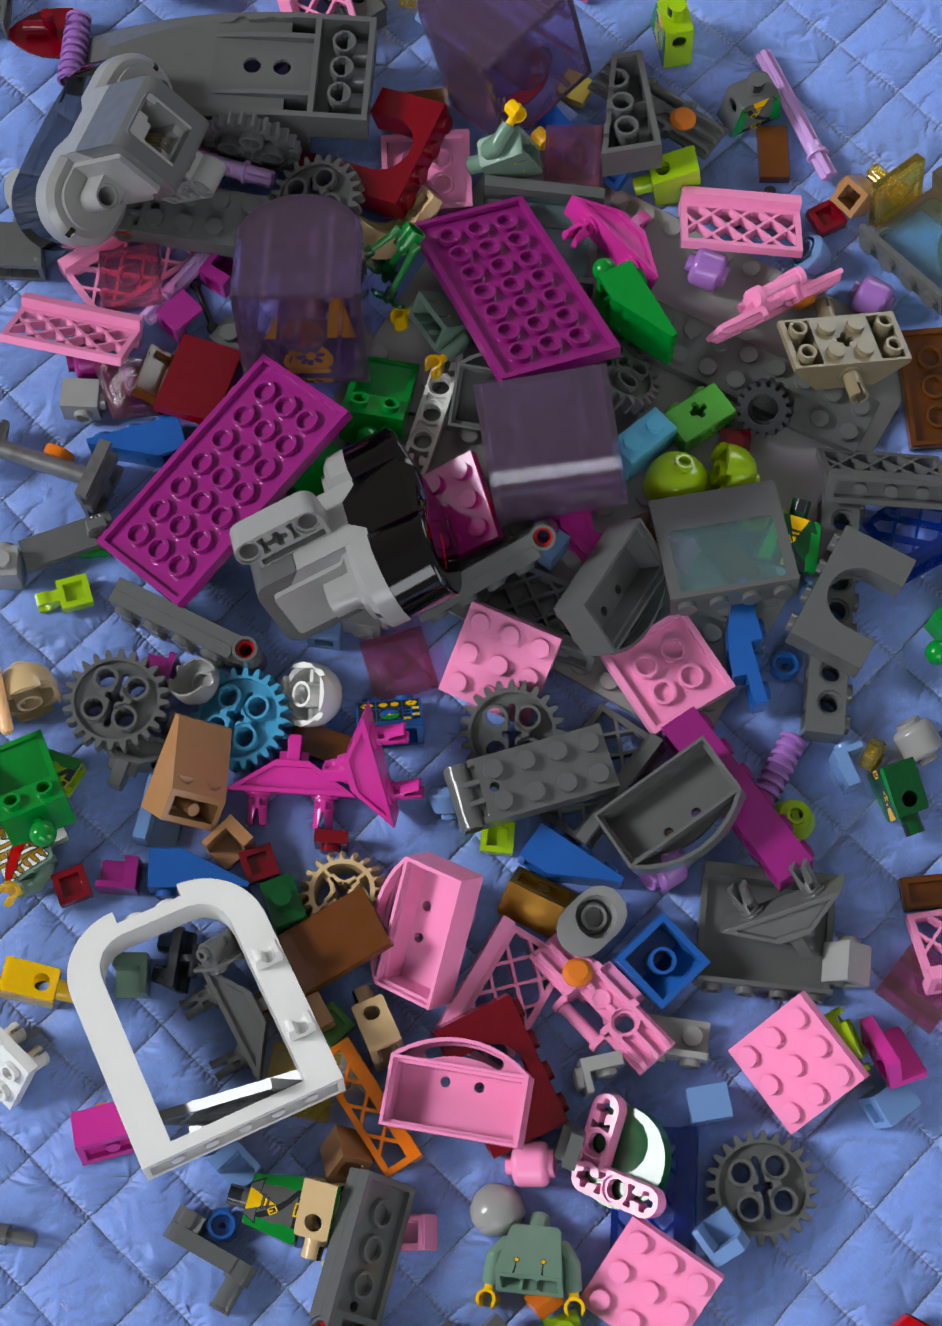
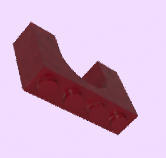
(426, 123)
(501, 1023)

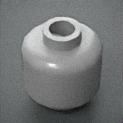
(918, 739)

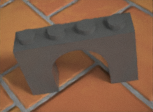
(816, 628)

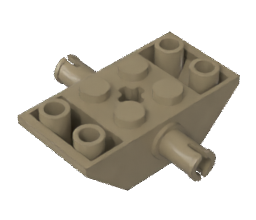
(844, 348)

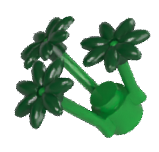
(408, 242)

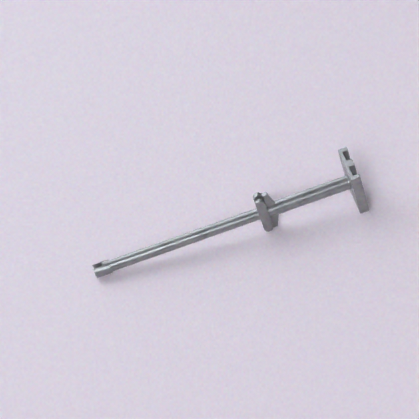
(94, 481)

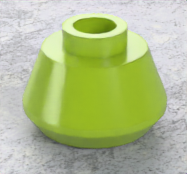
(801, 816)

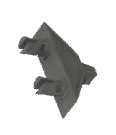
(135, 760)
(787, 917)
(246, 1016)

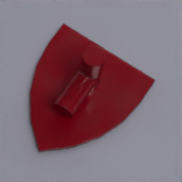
(41, 32)

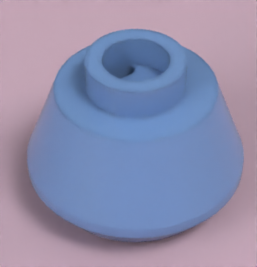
(815, 256)
(441, 801)

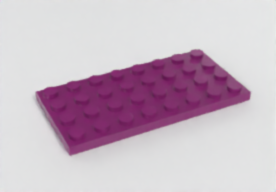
(515, 291)
(221, 474)

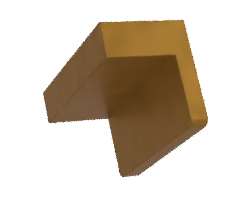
(534, 901)

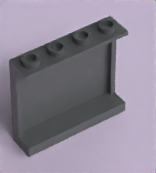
(752, 964)

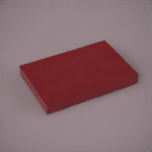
(197, 379)

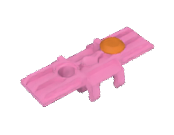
(783, 294)
(610, 996)

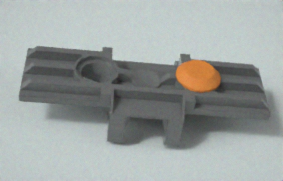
(682, 125)

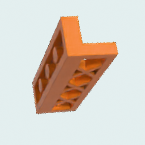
(375, 1093)

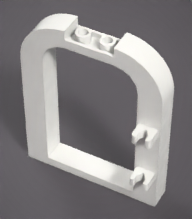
(280, 989)

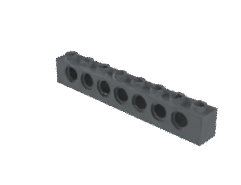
(815, 722)

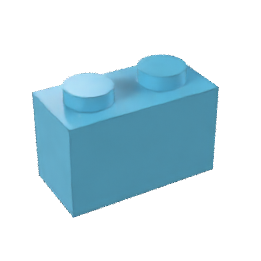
(645, 441)

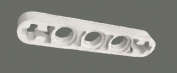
(427, 428)

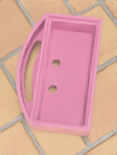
(426, 968)
(421, 1104)

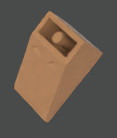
(191, 774)

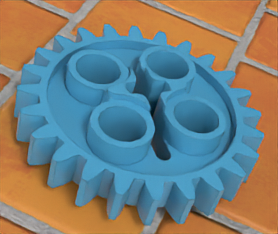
(265, 728)

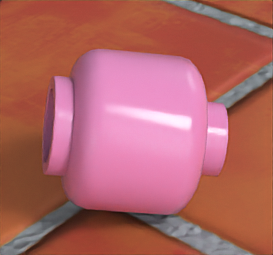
(532, 1165)

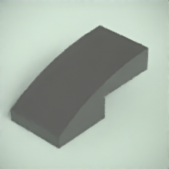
(570, 1145)

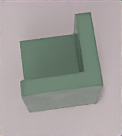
(132, 975)

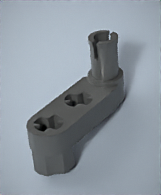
(185, 1232)

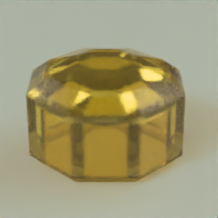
(873, 754)

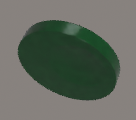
(641, 1152)

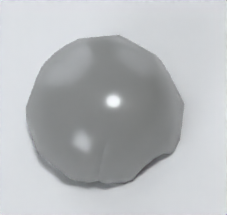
(195, 681)
(497, 1209)

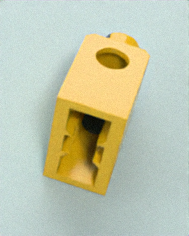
(20, 978)

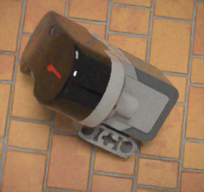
(108, 144)
(360, 545)

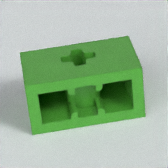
(704, 402)

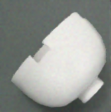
(313, 694)

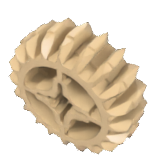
(328, 874)

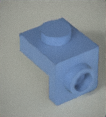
(842, 769)

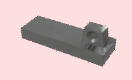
(64, 541)

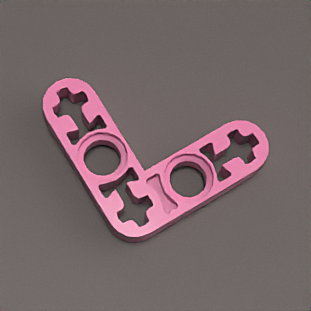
(600, 1163)

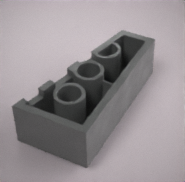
(630, 124)

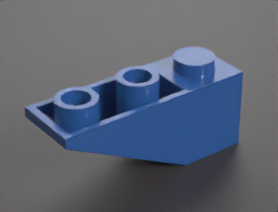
(144, 443)
(562, 861)
(178, 865)

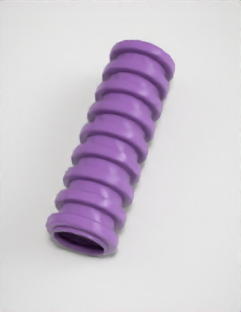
(74, 44)
(781, 764)

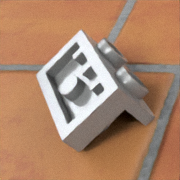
(690, 1040)
(599, 1066)

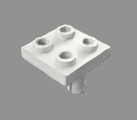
(16, 1065)

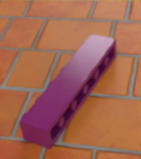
(758, 824)

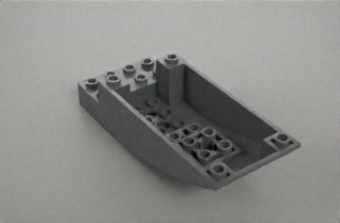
(205, 56)

